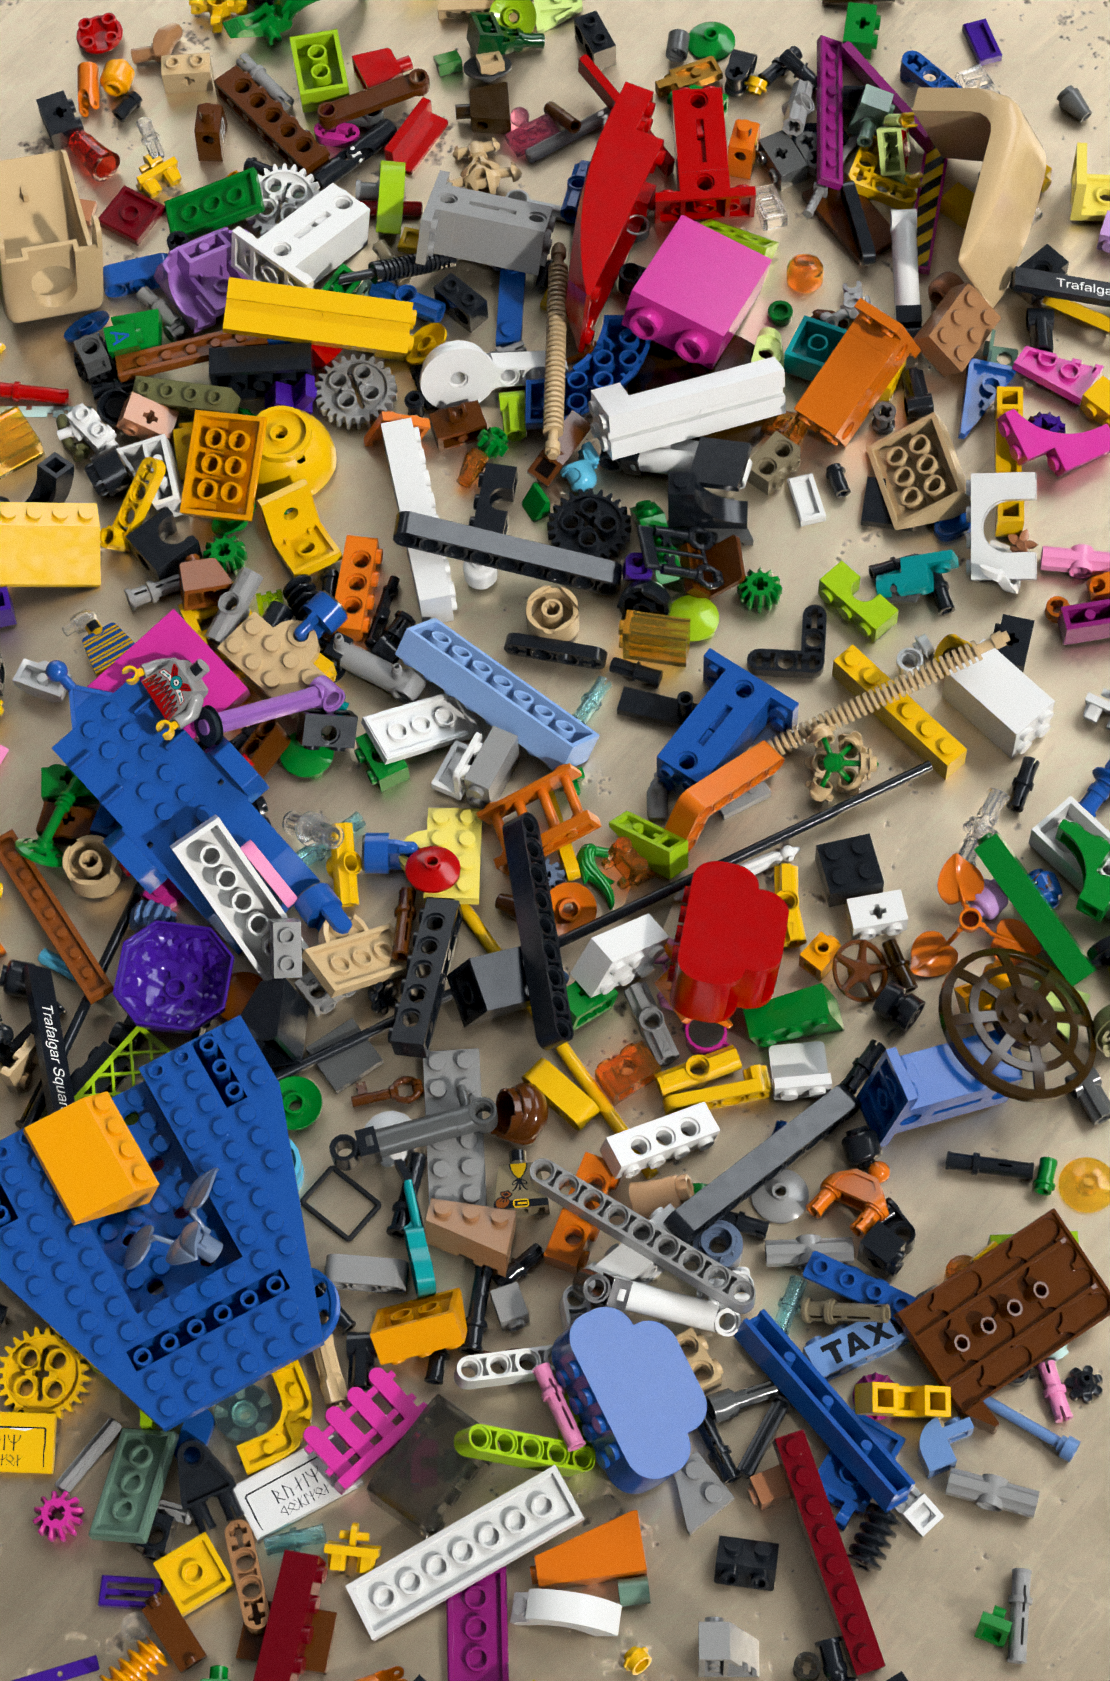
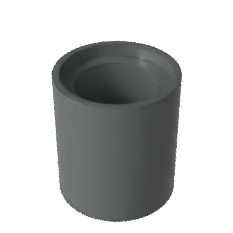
(677, 45)

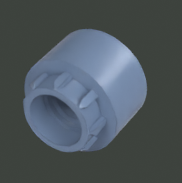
(725, 1234)

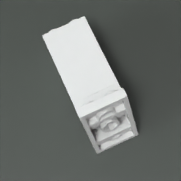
(304, 243)

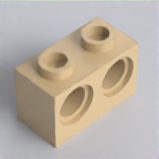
(701, 1360)

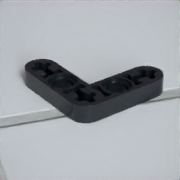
(807, 652)

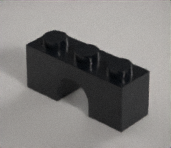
(497, 485)

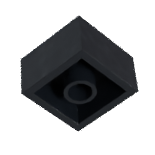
(848, 869)

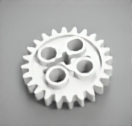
(282, 178)

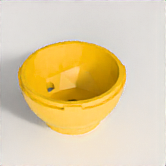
(303, 438)

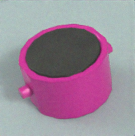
(705, 1037)

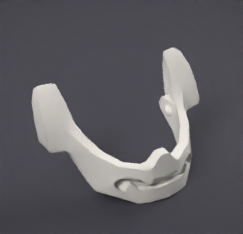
(998, 574)

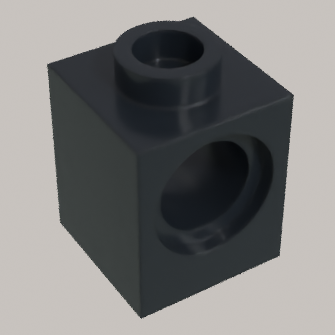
(165, 1524)

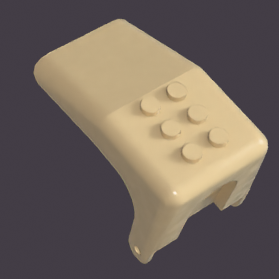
(44, 241)

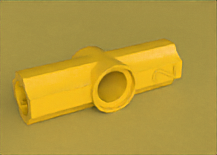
(344, 866)
(714, 1064)

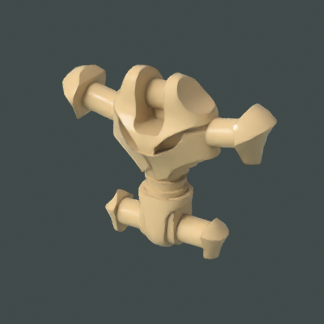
(482, 172)

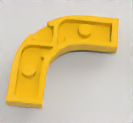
(289, 1430)

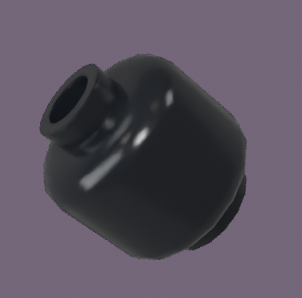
(12, 978)
(861, 1146)

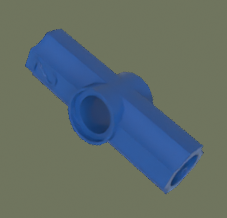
(574, 190)
(427, 307)

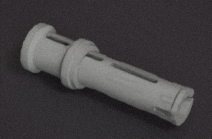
(151, 591)

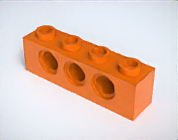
(358, 551)
(572, 1257)

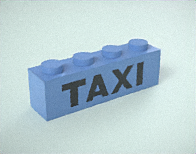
(853, 1346)

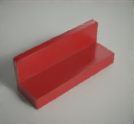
(415, 136)

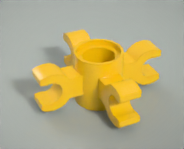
(219, 10)

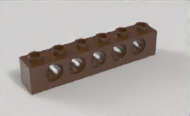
(270, 121)

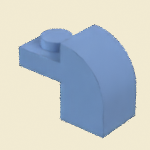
(934, 1444)

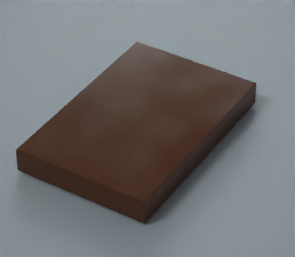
(316, 1653)

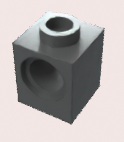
(92, 363)

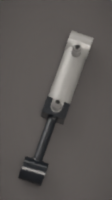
(402, 684)

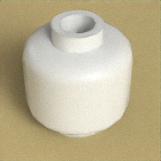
(479, 576)

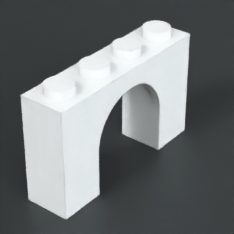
(987, 492)

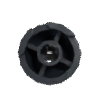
(645, 596)

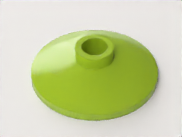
(523, 8)

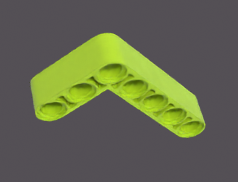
(536, 1448)

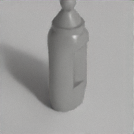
(657, 801)

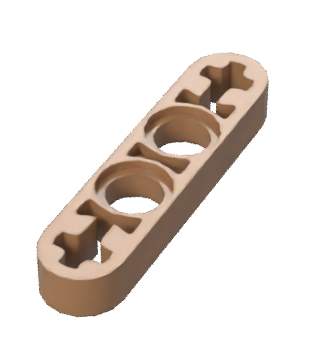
(247, 1576)

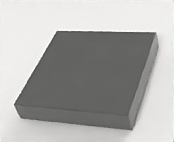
(349, 1065)

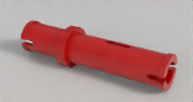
(33, 393)

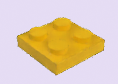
(194, 1574)

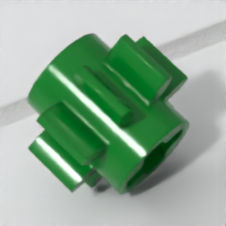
(492, 442)

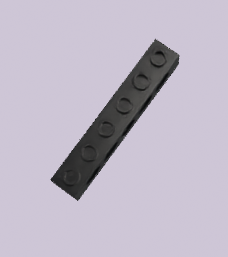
(416, 1040)

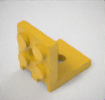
(298, 530)

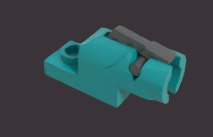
(915, 576)

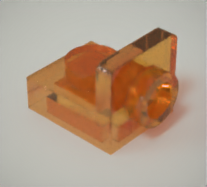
(787, 425)

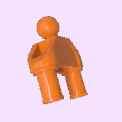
(857, 1191)

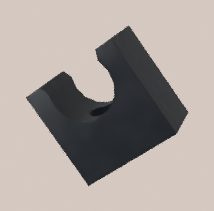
(155, 555)

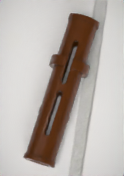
(404, 915)

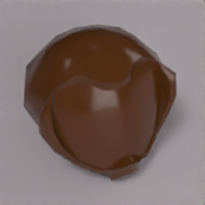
(521, 1113)

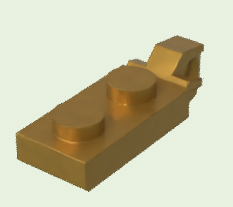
(698, 73)

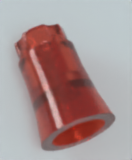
(97, 158)

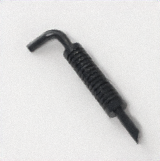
(400, 268)

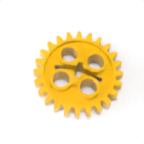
(16, 1373)

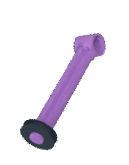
(320, 694)

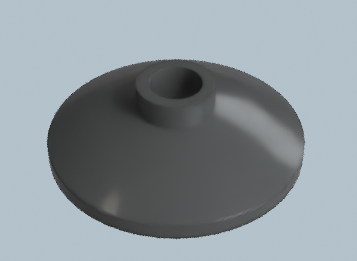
(471, 69)

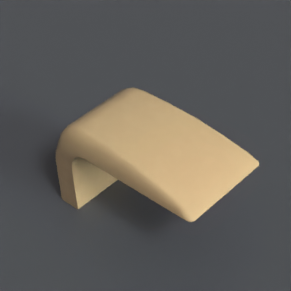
(994, 130)

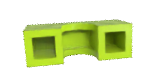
(870, 617)

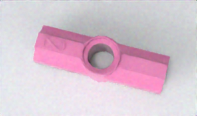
(1079, 560)

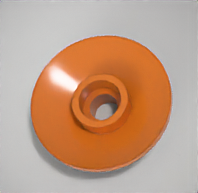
(583, 905)

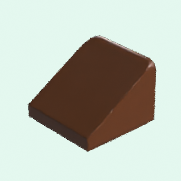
(982, 1417)

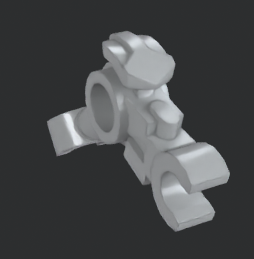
(847, 310)

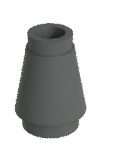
(1074, 103)

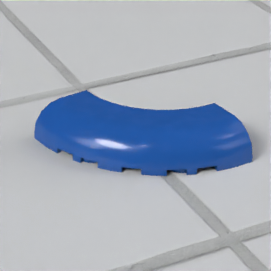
(613, 361)

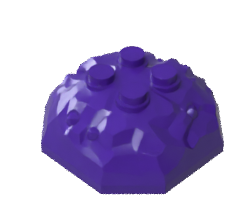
(173, 977)

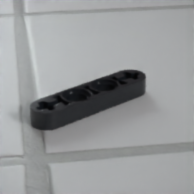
(858, 223)
(555, 651)

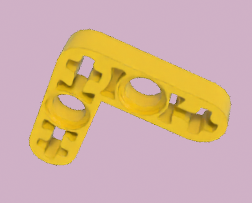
(871, 180)

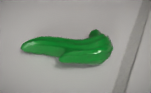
(591, 872)

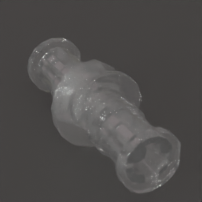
(983, 823)
(313, 829)

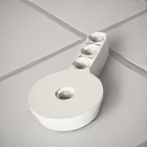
(464, 372)

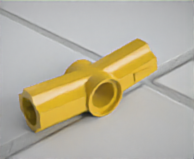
(787, 888)

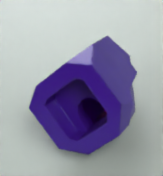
(634, 568)

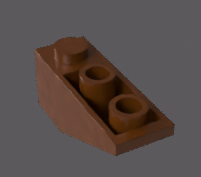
(545, 469)

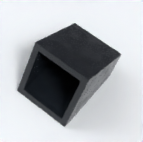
(277, 1021)

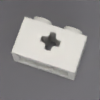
(886, 905)

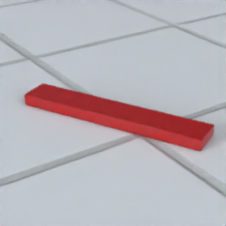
(609, 95)

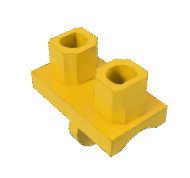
(157, 170)
(366, 1553)

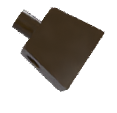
(487, 109)

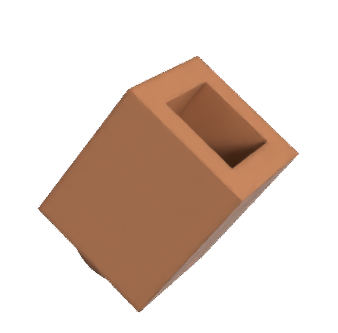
(768, 1488)

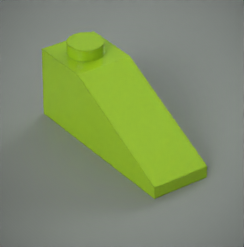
(661, 848)

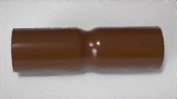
(562, 117)

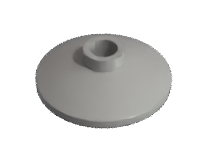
(782, 1208)

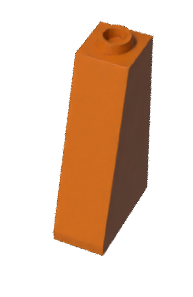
(593, 1557)

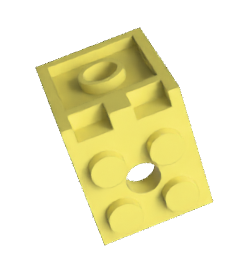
(1087, 190)

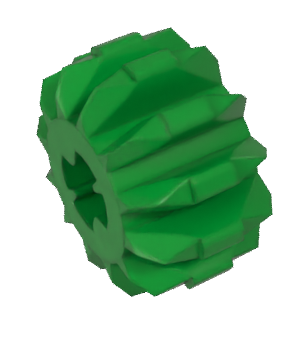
(228, 553)
(769, 586)

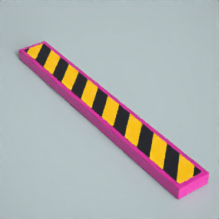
(928, 206)

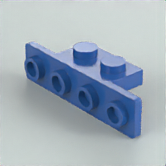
(854, 1284)

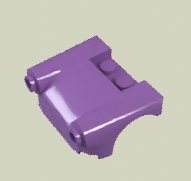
(198, 277)

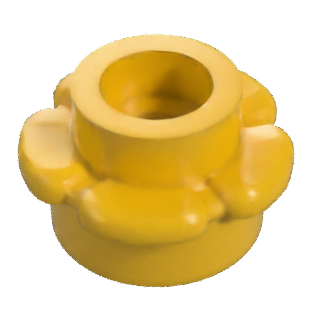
(756, 85)
(636, 1660)

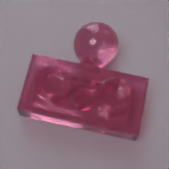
(528, 132)

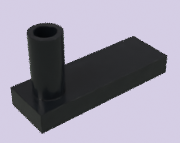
(656, 707)

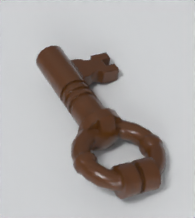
(391, 1092)

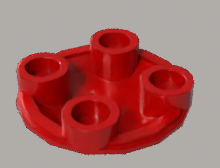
(99, 33)

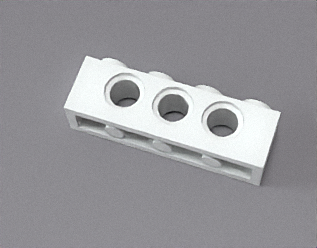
(694, 1120)

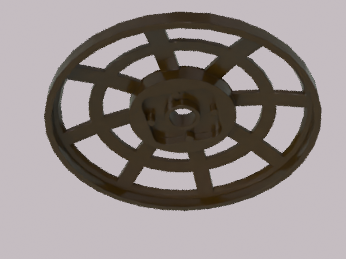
(1013, 1031)

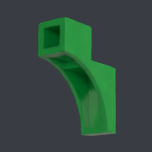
(650, 514)
(1091, 856)

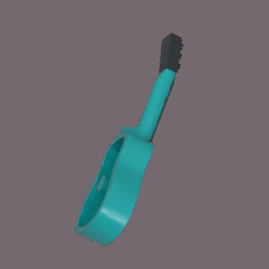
(415, 1238)

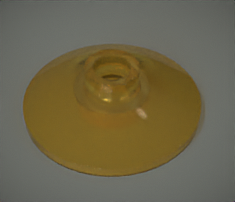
(1082, 1196)

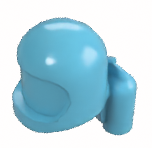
(581, 472)

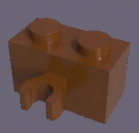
(457, 425)

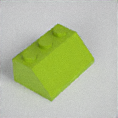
(753, 241)

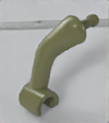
(78, 450)

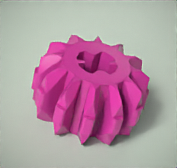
(51, 1525)

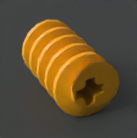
(138, 1663)

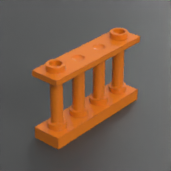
(558, 833)

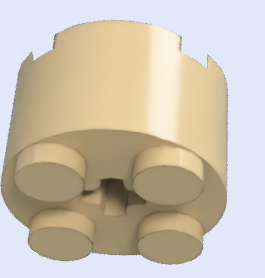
(552, 613)
(91, 867)

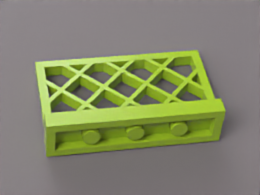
(130, 1119)

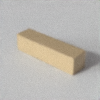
(461, 8)

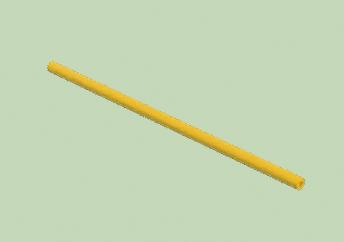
(564, 1050)

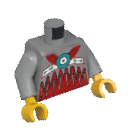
(175, 690)

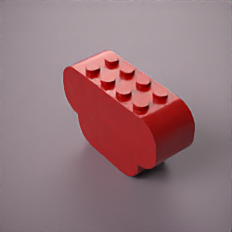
(726, 944)

